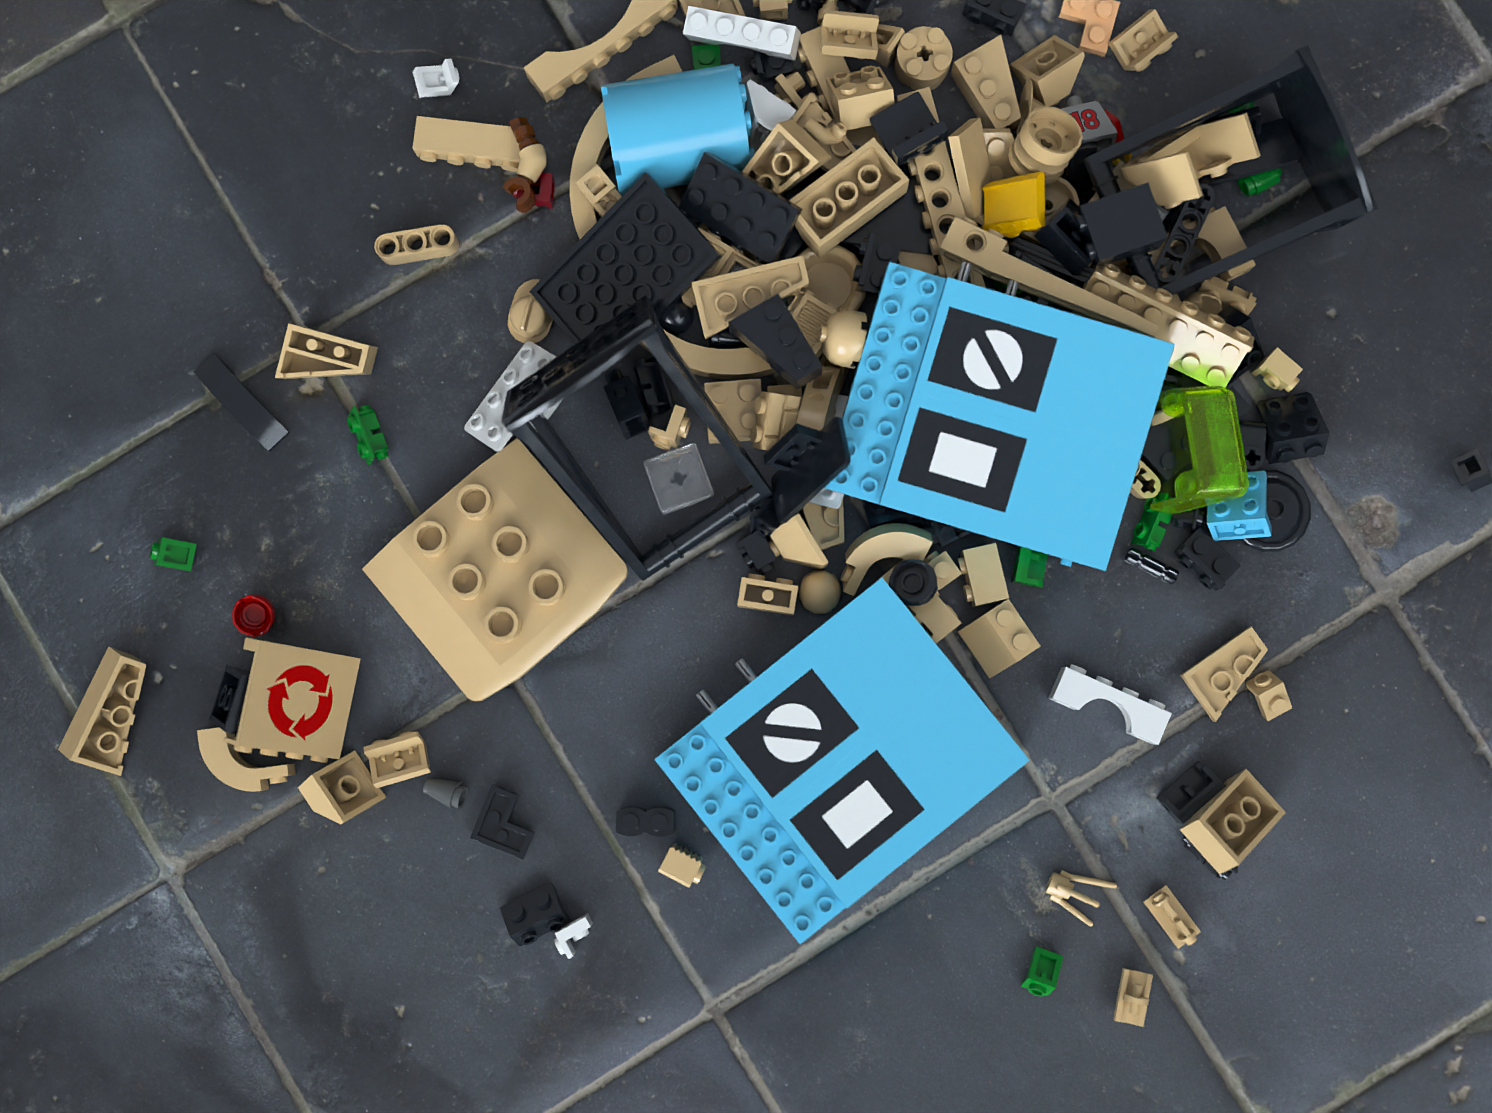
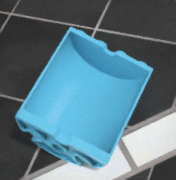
(674, 118)

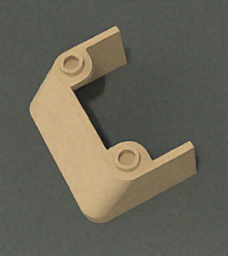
(1180, 160)

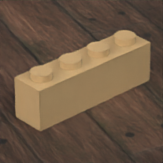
(466, 142)

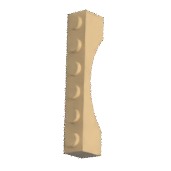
(557, 71)

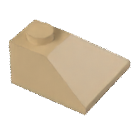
(1050, 68)
(797, 544)
(341, 789)

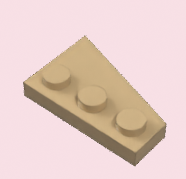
(1224, 670)

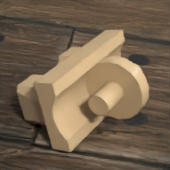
(788, 87)
(1133, 997)

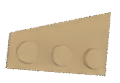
(838, 151)
(825, 524)

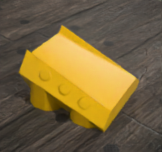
(1015, 204)

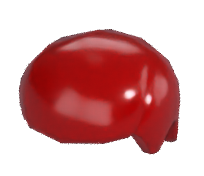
(253, 615)

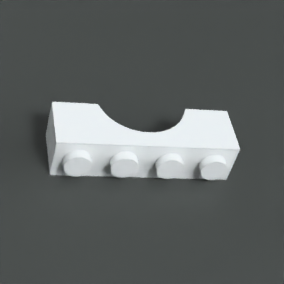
(742, 31)
(1142, 719)

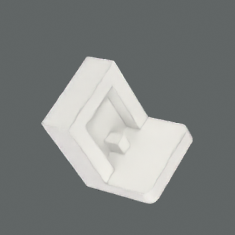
(436, 80)

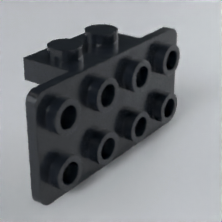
(1274, 144)
(806, 464)

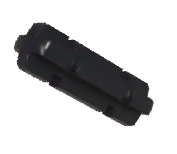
(1151, 566)

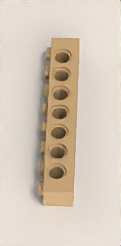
(944, 187)

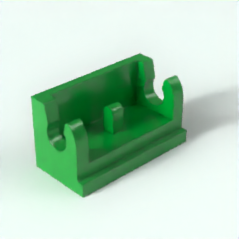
(1029, 567)

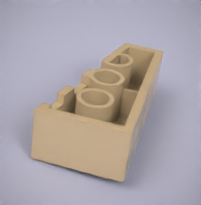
(786, 158)

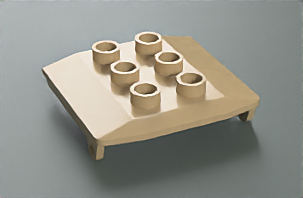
(497, 572)

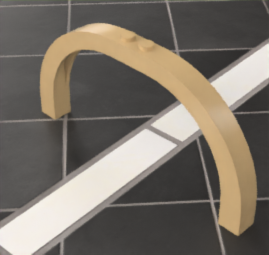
(590, 151)

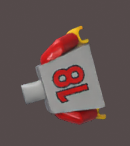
(1096, 124)

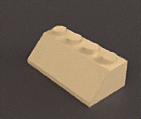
(848, 197)

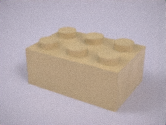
(1233, 822)

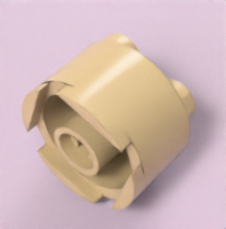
(919, 44)

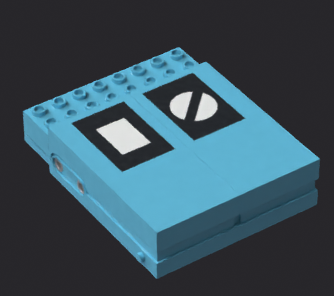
(999, 414)
(841, 760)

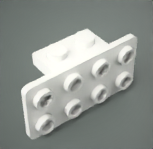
(486, 420)

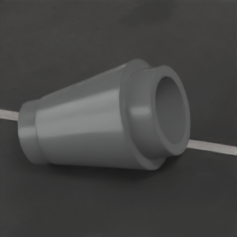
(447, 792)

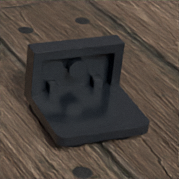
(1293, 427)

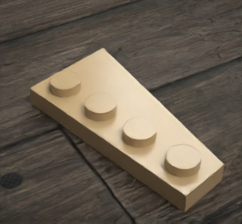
(732, 294)

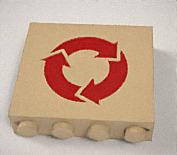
(296, 701)

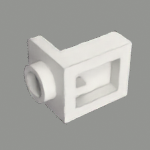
(576, 929)

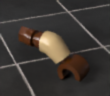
(531, 164)

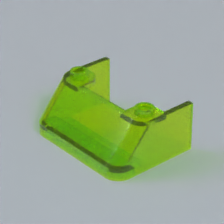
(1214, 446)

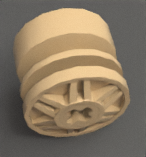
(1045, 143)

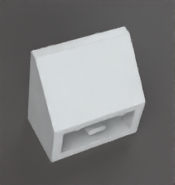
(765, 113)

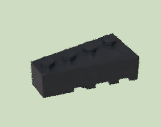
(1168, 445)

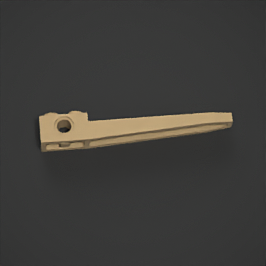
(1003, 267)

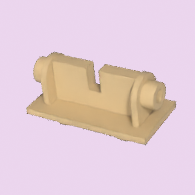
(1236, 297)
(1172, 917)

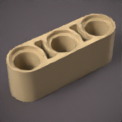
(404, 240)

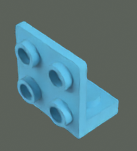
(1244, 515)

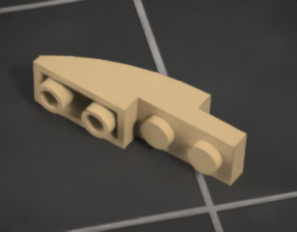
(821, 395)

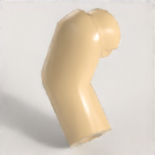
(827, 135)

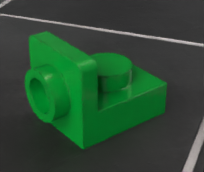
(706, 56)
(173, 554)
(1042, 972)

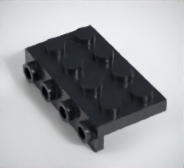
(739, 209)

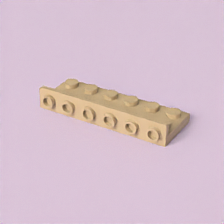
(1203, 342)

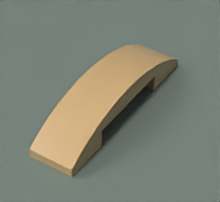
(598, 190)

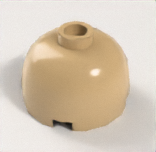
(843, 337)

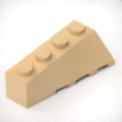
(105, 714)

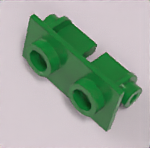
(362, 424)
(1147, 530)

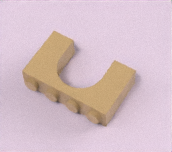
(1217, 238)

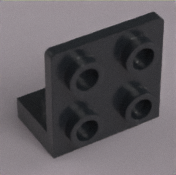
(908, 129)

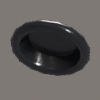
(1287, 511)

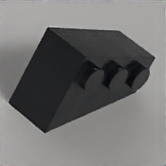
(778, 340)

